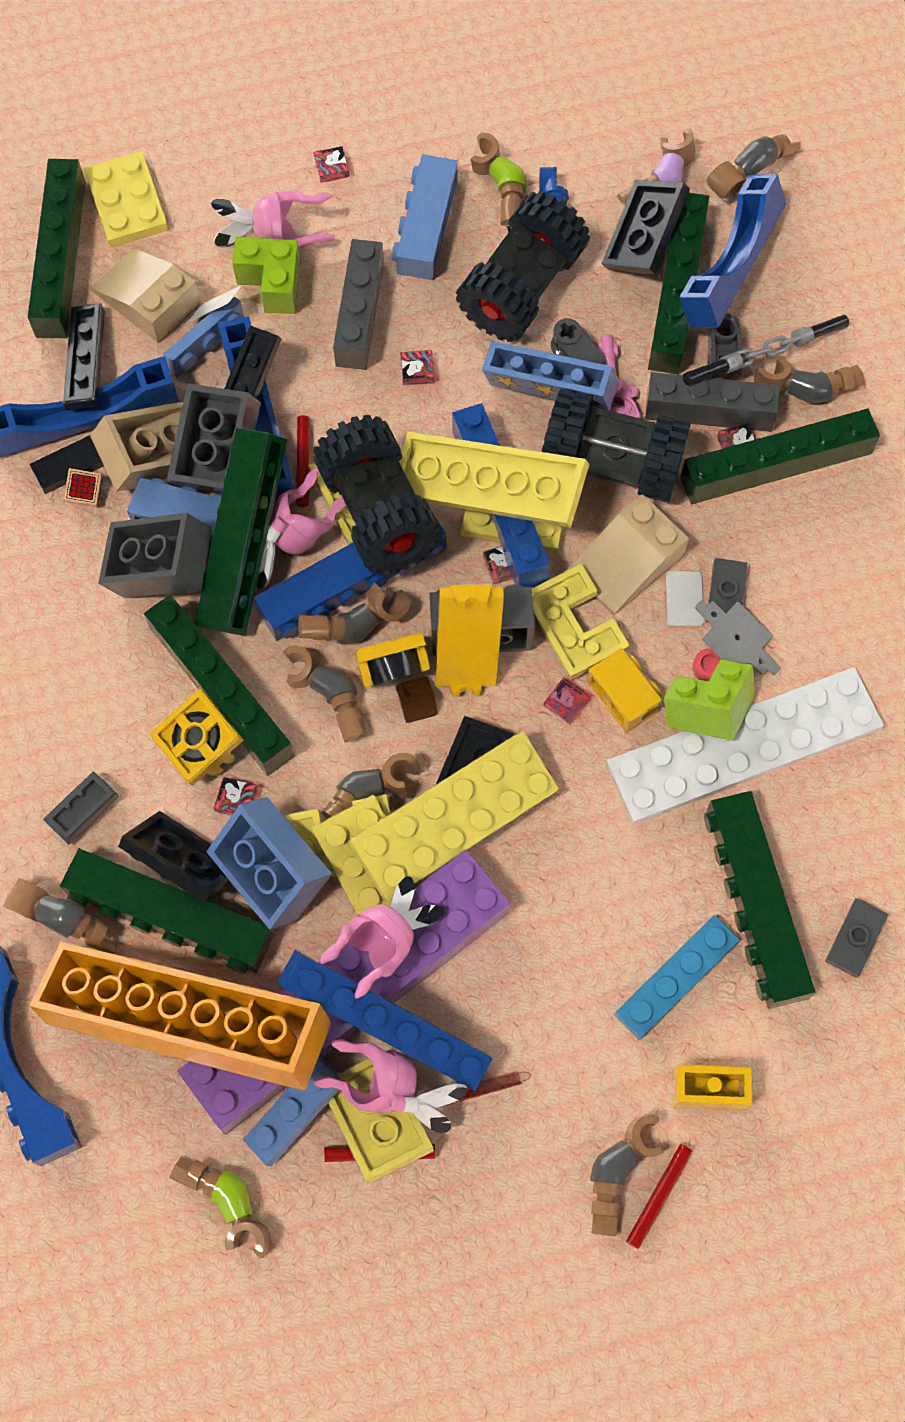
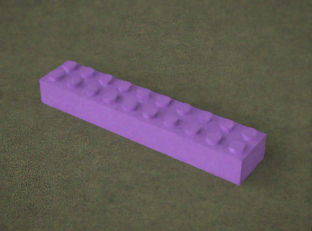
(470, 909)

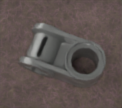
(574, 343)
(723, 345)

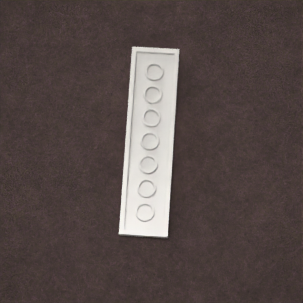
(769, 738)

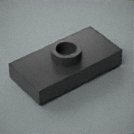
(727, 583)
(81, 807)
(856, 938)

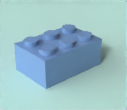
(268, 862)

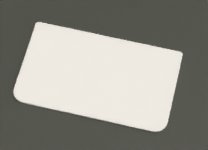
(214, 304)
(682, 596)

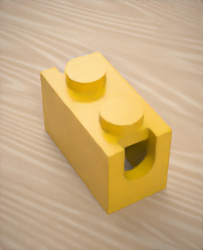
(624, 689)
(712, 1087)

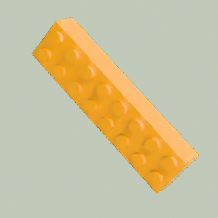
(183, 1015)

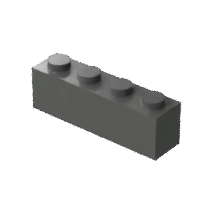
(358, 304)
(713, 401)

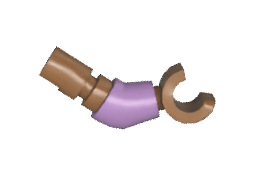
(672, 162)

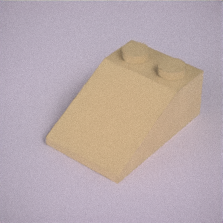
(149, 293)
(137, 443)
(632, 553)

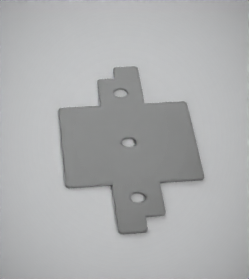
(737, 622)

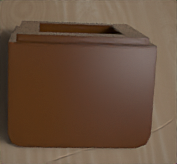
(416, 699)

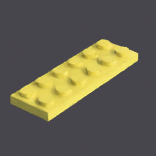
(494, 478)
(453, 814)

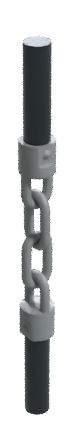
(735, 361)

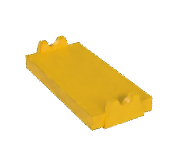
(468, 637)

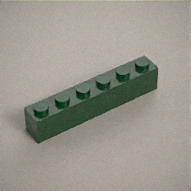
(56, 249)
(680, 266)
(779, 456)
(240, 531)
(214, 676)
(759, 901)
(167, 911)

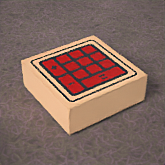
(82, 487)

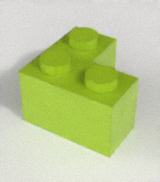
(273, 266)
(714, 705)

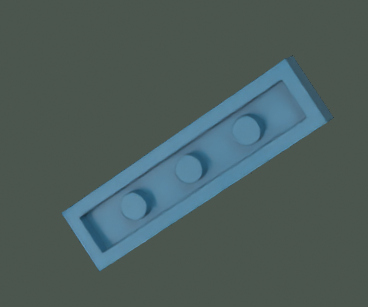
(676, 977)

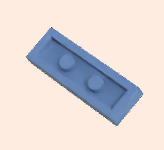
(201, 338)
(289, 1117)

